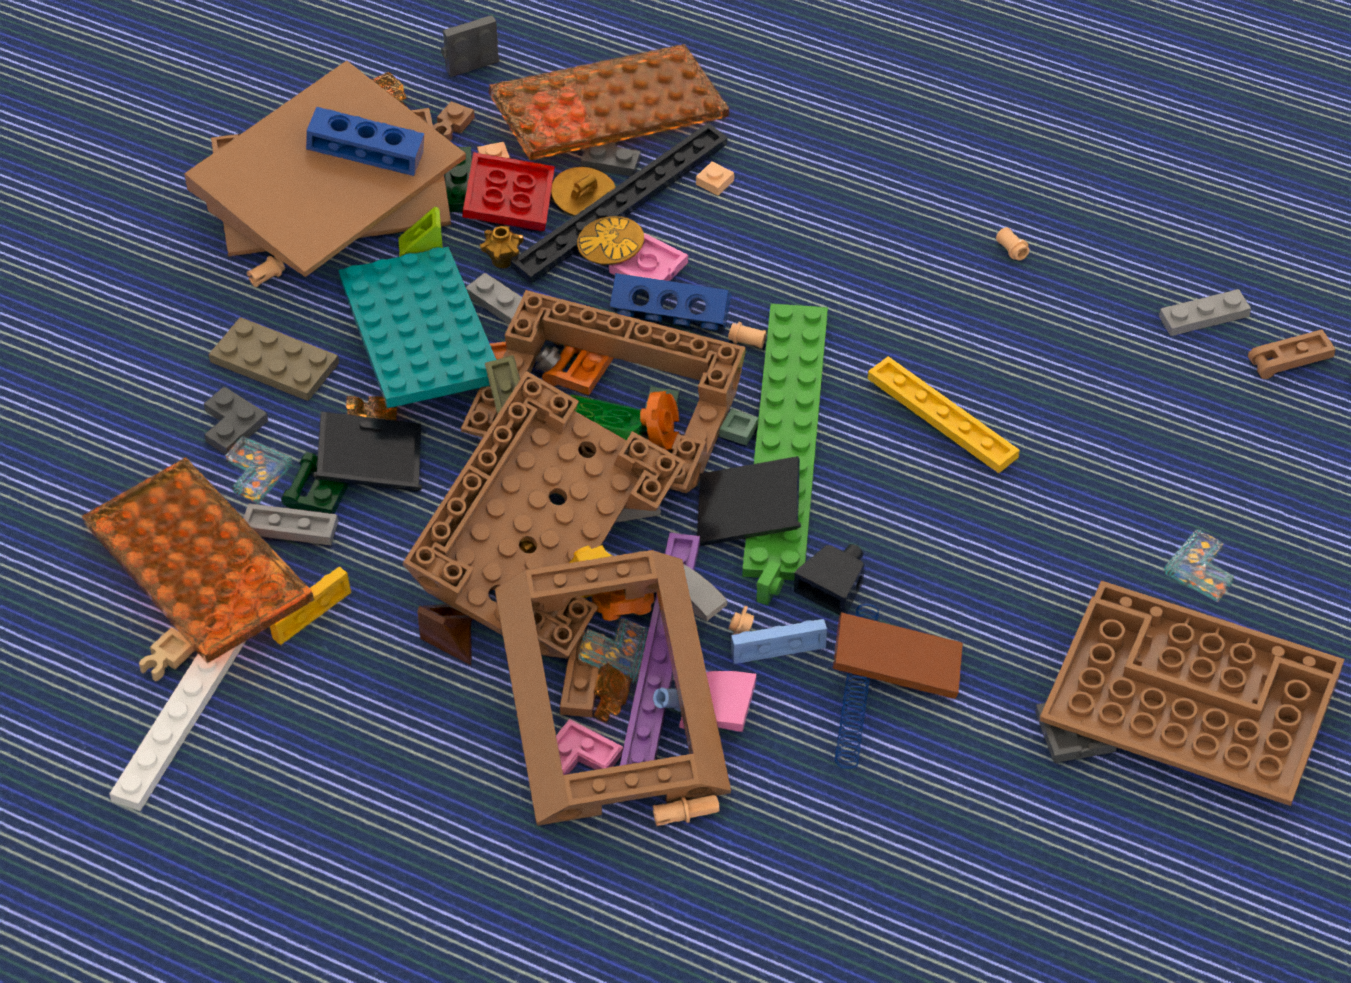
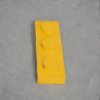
(326, 594)

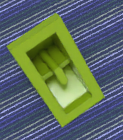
(422, 235)

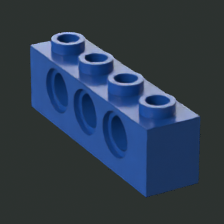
(365, 141)
(628, 287)

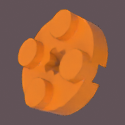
(660, 419)
(613, 604)

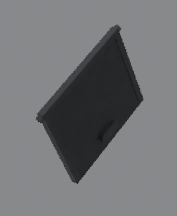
(369, 451)
(749, 501)

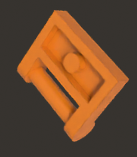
(582, 374)

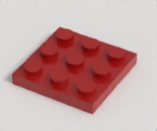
(508, 191)

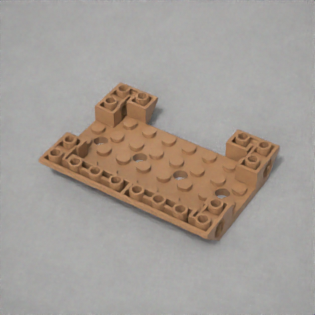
(506, 501)

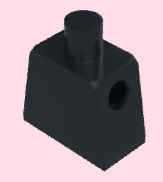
(831, 577)

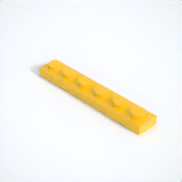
(943, 414)

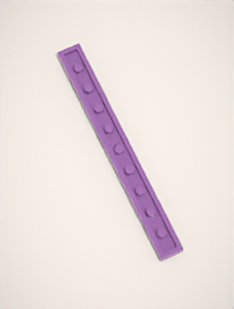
(655, 671)

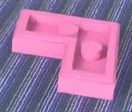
(585, 746)

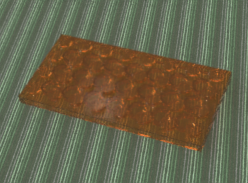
(607, 101)
(197, 559)

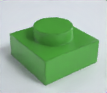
(769, 583)

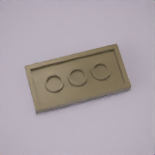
(274, 358)

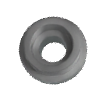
(547, 359)

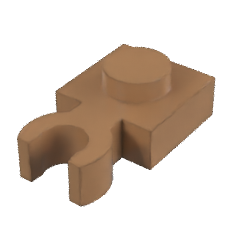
(453, 119)

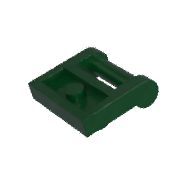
(323, 495)

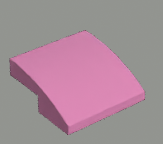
(731, 697)

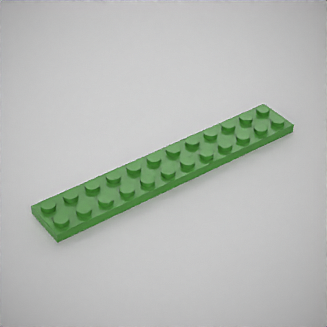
(789, 423)

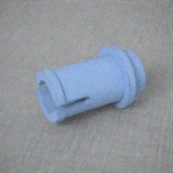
(666, 698)

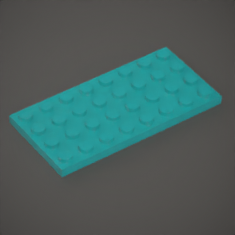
(418, 326)

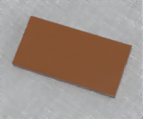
(898, 655)

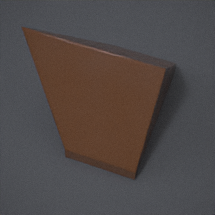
(446, 630)

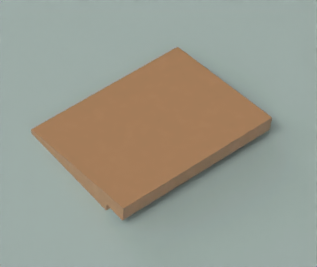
(306, 201)
(1193, 692)

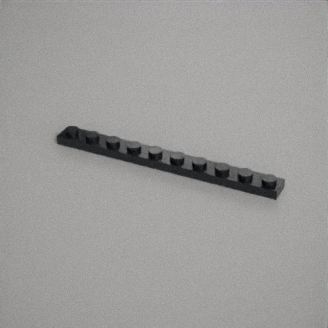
(620, 200)

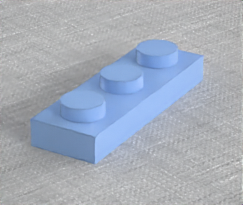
(778, 641)

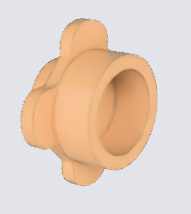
(741, 622)

